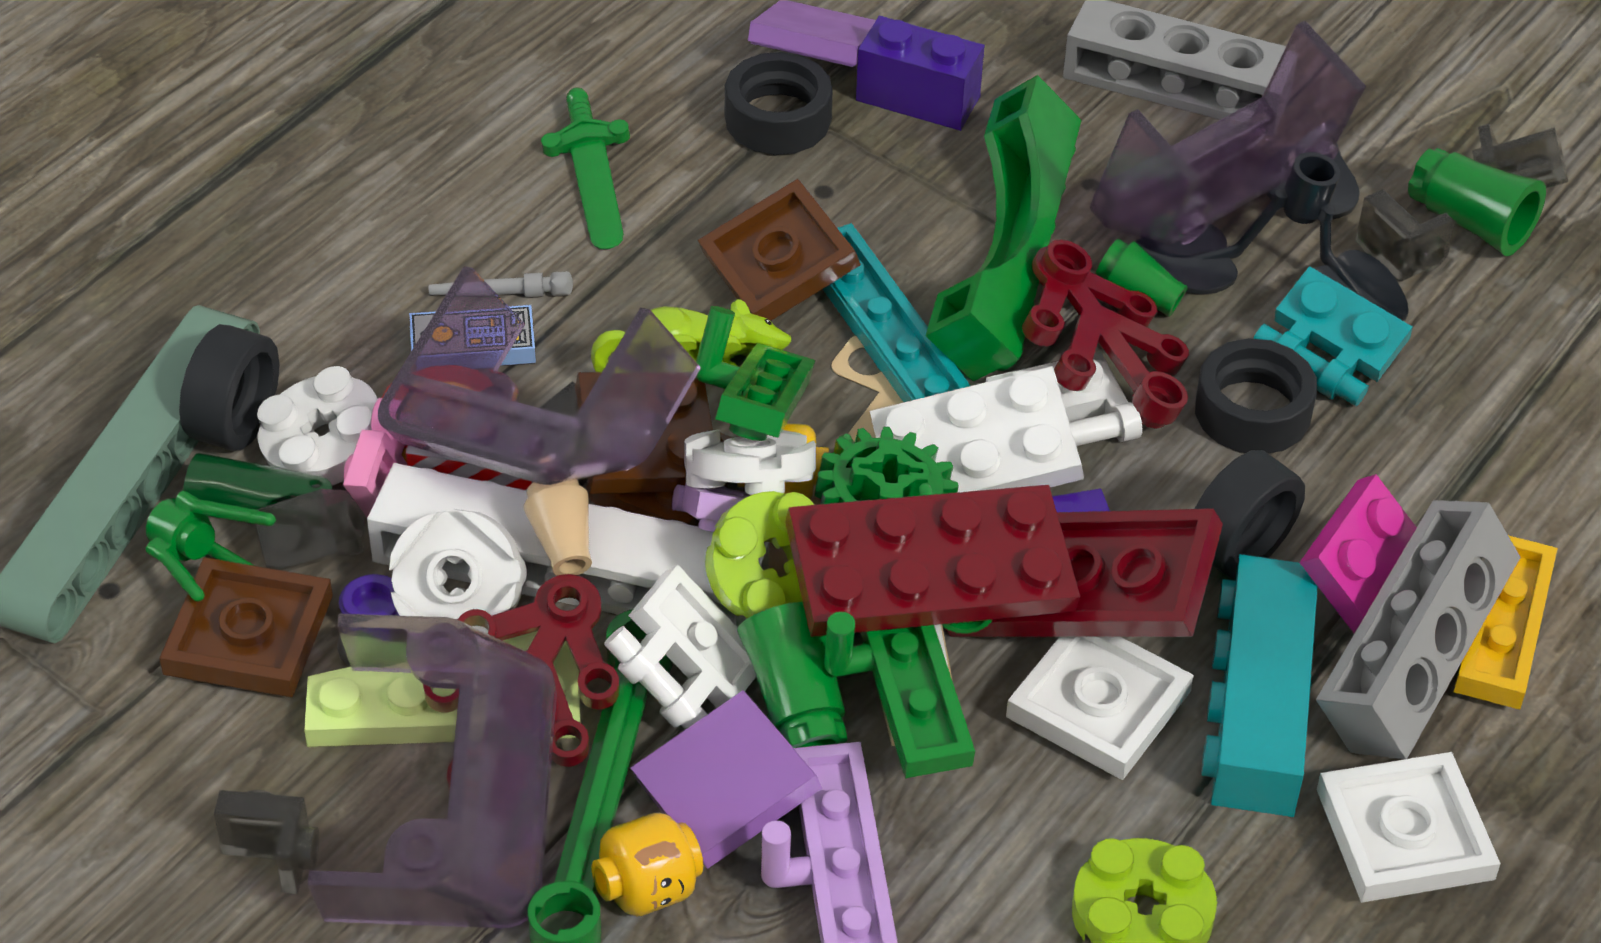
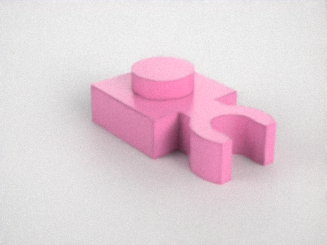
(371, 463)

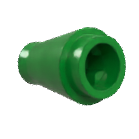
(1138, 271)

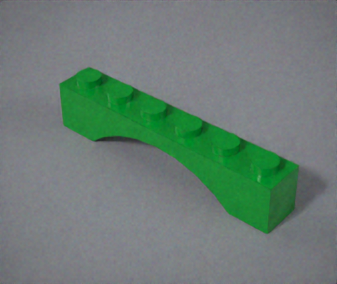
(1030, 152)

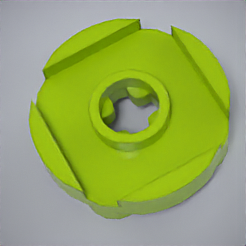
(739, 543)
(1150, 869)

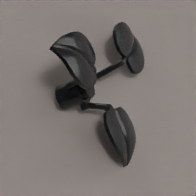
(1314, 190)

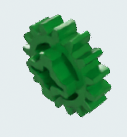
(880, 469)

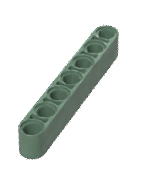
(106, 494)

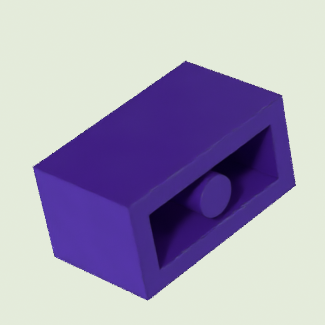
(919, 72)

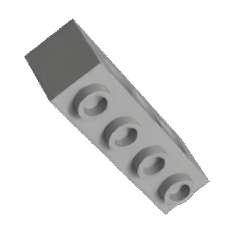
(1167, 59)
(1418, 629)

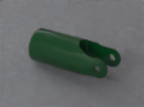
(245, 482)

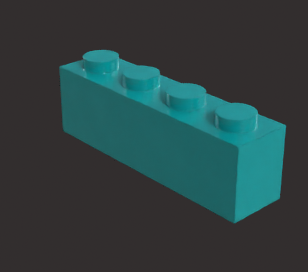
(1264, 687)

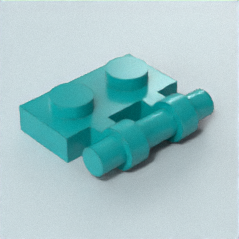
(1344, 326)

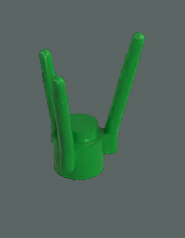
(182, 531)

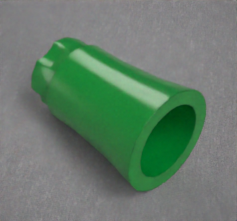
(1479, 198)
(791, 673)

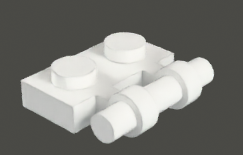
(694, 637)

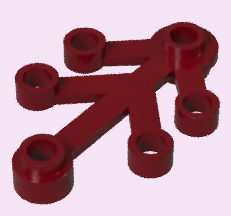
(1064, 273)
(553, 630)

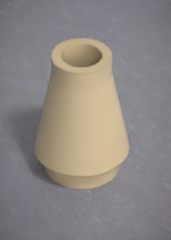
(561, 524)

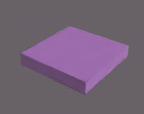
(810, 32)
(727, 777)

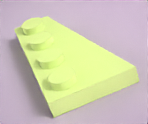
(392, 707)

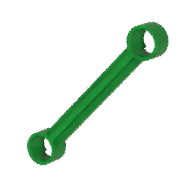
(594, 809)

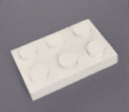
(994, 432)

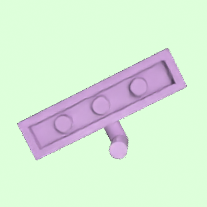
(840, 848)

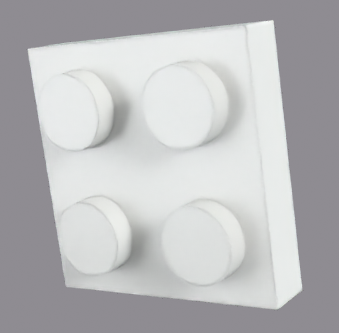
(1100, 699)
(1407, 827)

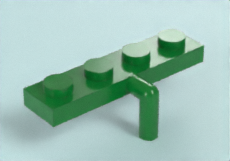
(761, 391)
(912, 689)

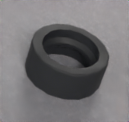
(778, 131)
(1260, 363)
(226, 385)
(1256, 504)

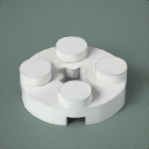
(290, 421)
(758, 464)
(456, 536)

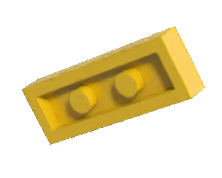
(1505, 646)

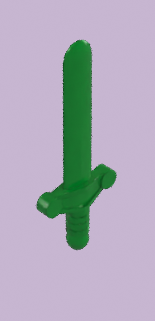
(587, 143)

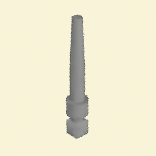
(531, 285)

